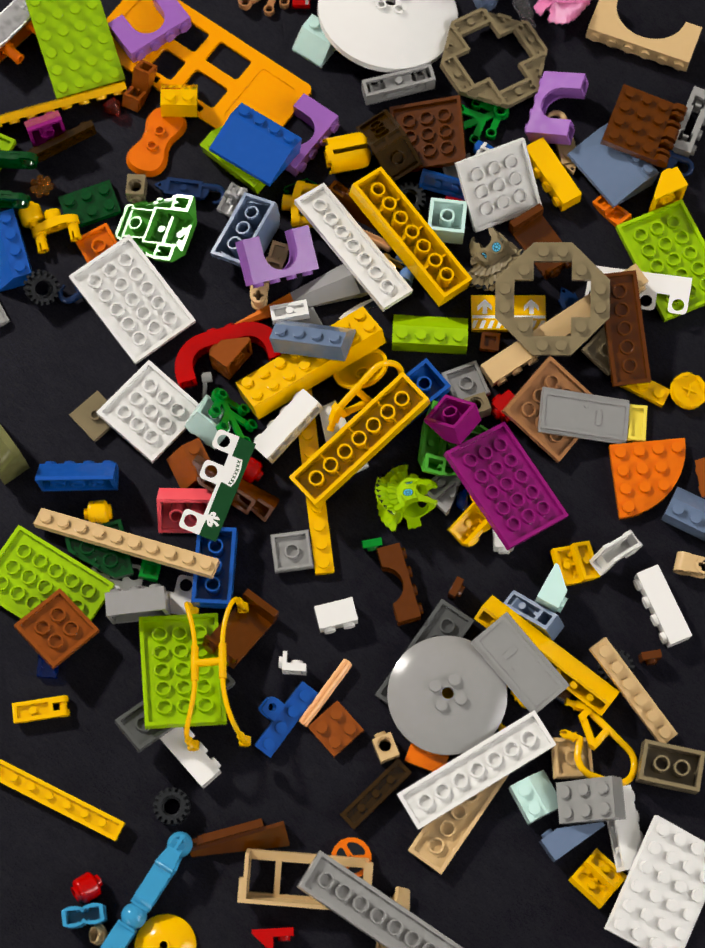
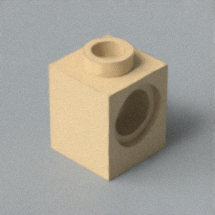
(385, 756)

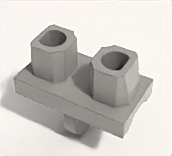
(231, 199)

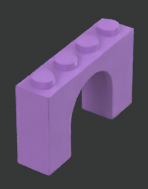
(140, 44)
(554, 87)
(322, 122)
(256, 268)

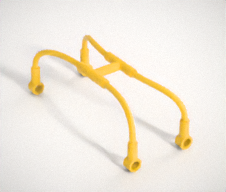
(242, 607)

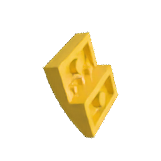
(575, 562)
(597, 878)

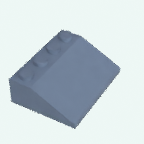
(611, 171)

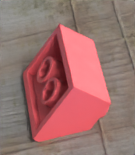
(173, 502)

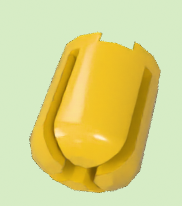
(347, 152)

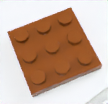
(56, 628)

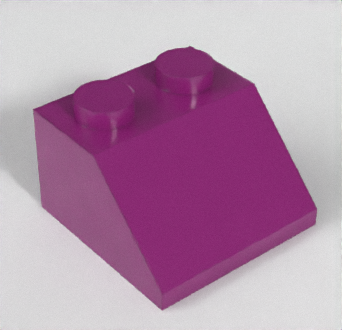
(44, 127)
(453, 419)

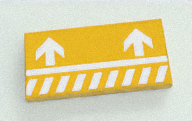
(524, 306)

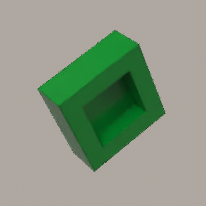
(372, 544)
(149, 571)

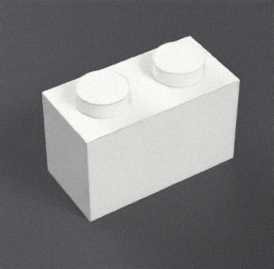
(336, 615)

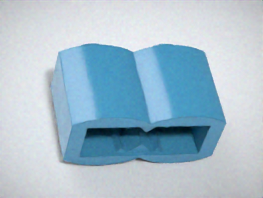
(77, 917)

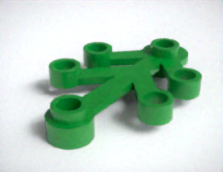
(480, 119)
(220, 398)

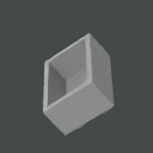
(136, 602)
(590, 800)

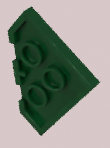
(108, 561)

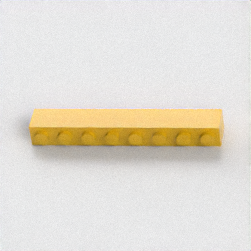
(583, 681)

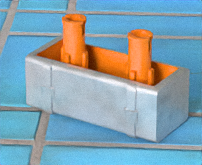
(14, 29)

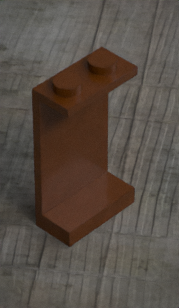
(532, 228)
(243, 629)

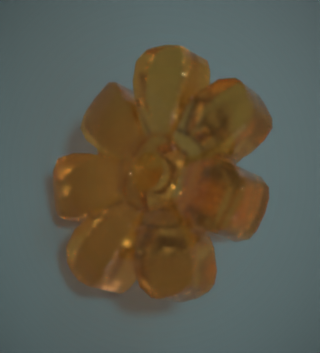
(41, 186)

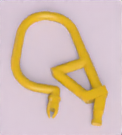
(338, 409)
(595, 742)

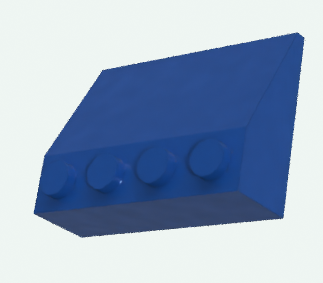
(256, 144)

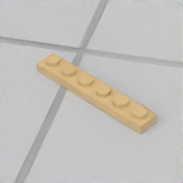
(633, 691)

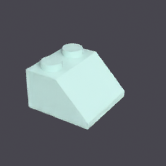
(312, 43)
(448, 219)
(203, 425)
(553, 591)
(534, 796)

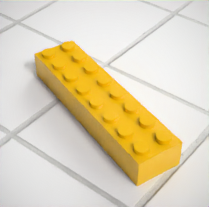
(410, 236)
(288, 374)
(360, 439)

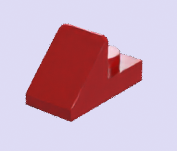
(267, 936)

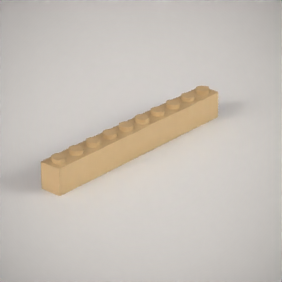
(516, 356)

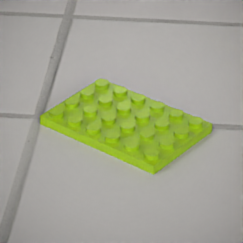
(75, 44)
(668, 244)
(36, 569)
(167, 672)

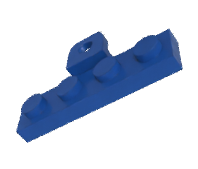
(283, 717)

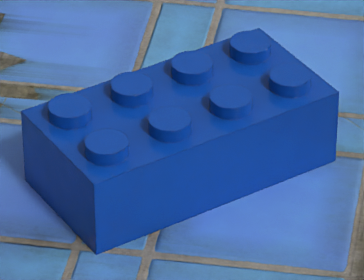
(219, 590)

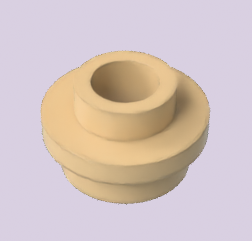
(98, 934)

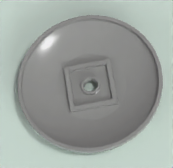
(441, 723)

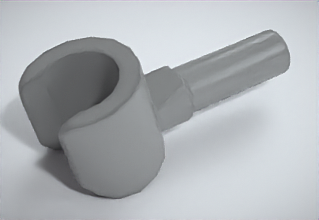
(206, 377)

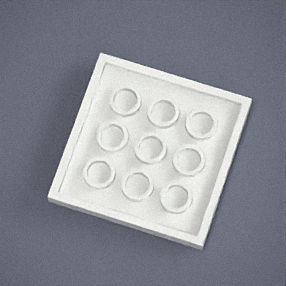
(498, 184)
(149, 411)

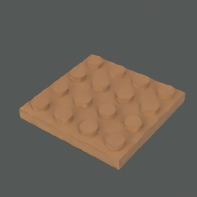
(525, 406)

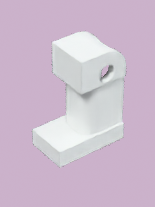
(616, 550)

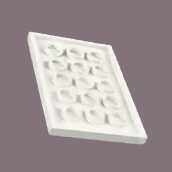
(132, 299)
(661, 889)

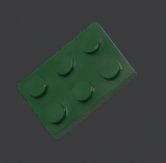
(91, 203)

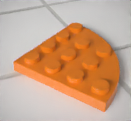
(645, 473)

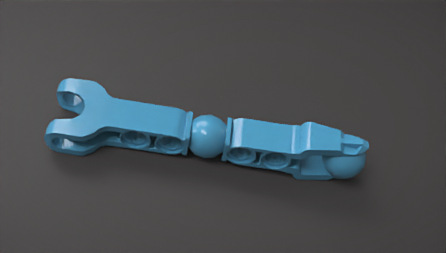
(135, 914)

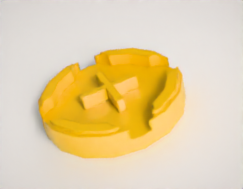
(688, 390)

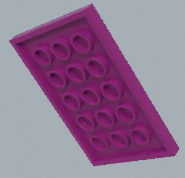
(506, 485)

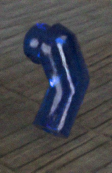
(462, 500)

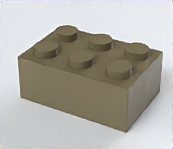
(670, 767)

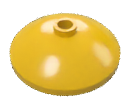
(354, 372)
(168, 929)

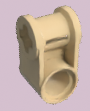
(259, 293)
(689, 565)

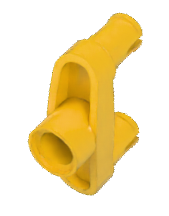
(300, 189)
(55, 222)

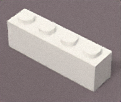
(287, 425)
(662, 606)
(196, 762)
(626, 834)

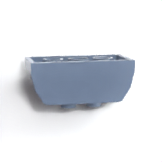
(251, 218)

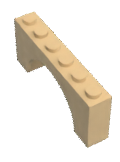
(669, 51)

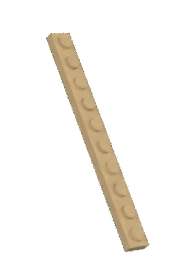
(127, 543)

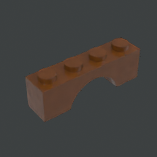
(393, 561)

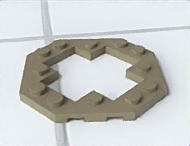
(486, 90)
(581, 327)

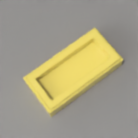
(637, 423)

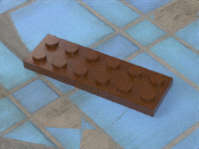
(626, 332)

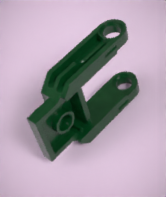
(16, 160)

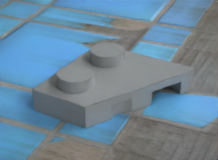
(446, 491)

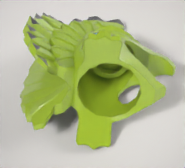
(399, 497)

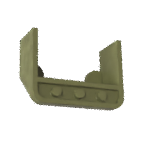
(11, 460)

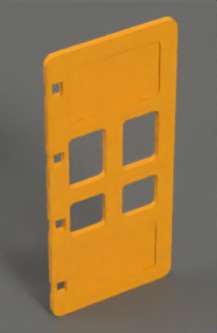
(261, 86)

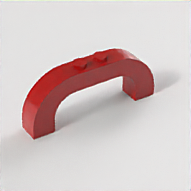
(202, 343)

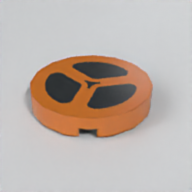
(355, 848)

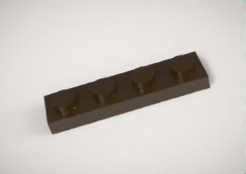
(64, 141)
(375, 794)

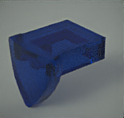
(45, 670)

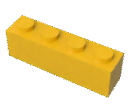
(553, 175)

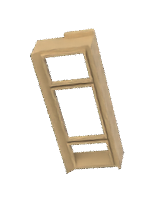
(278, 899)

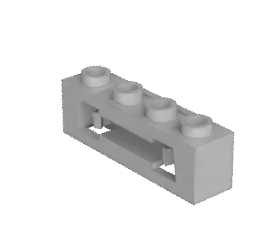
(398, 84)
(688, 148)

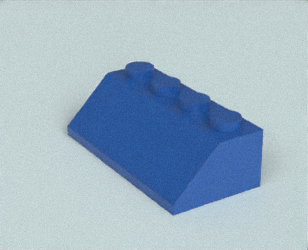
(13, 253)
(429, 382)
(78, 476)

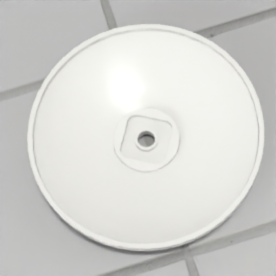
(387, 35)

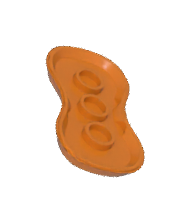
(151, 152)

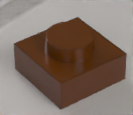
(490, 342)
(456, 589)
(650, 657)

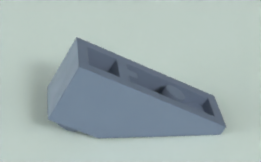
(534, 613)
(563, 839)

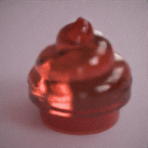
(112, 106)

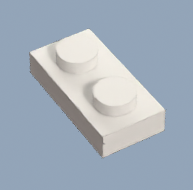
(289, 311)

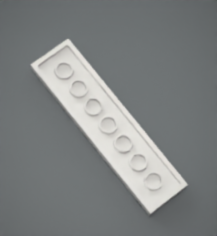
(353, 247)
(476, 769)

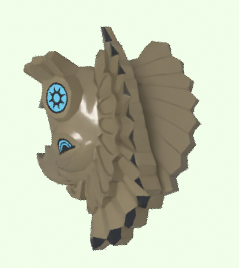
(491, 261)

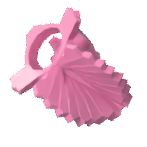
(561, 10)

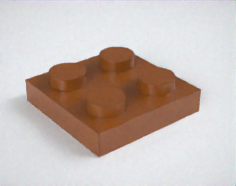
(335, 728)

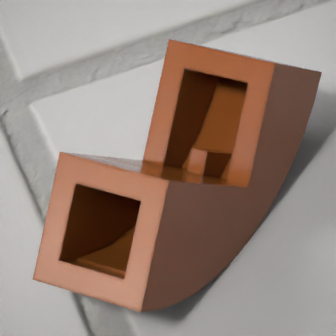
(142, 82)

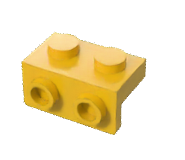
(469, 526)

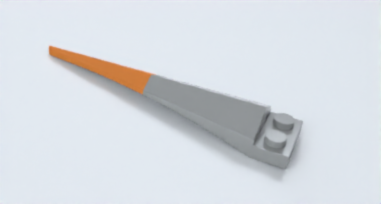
(329, 288)

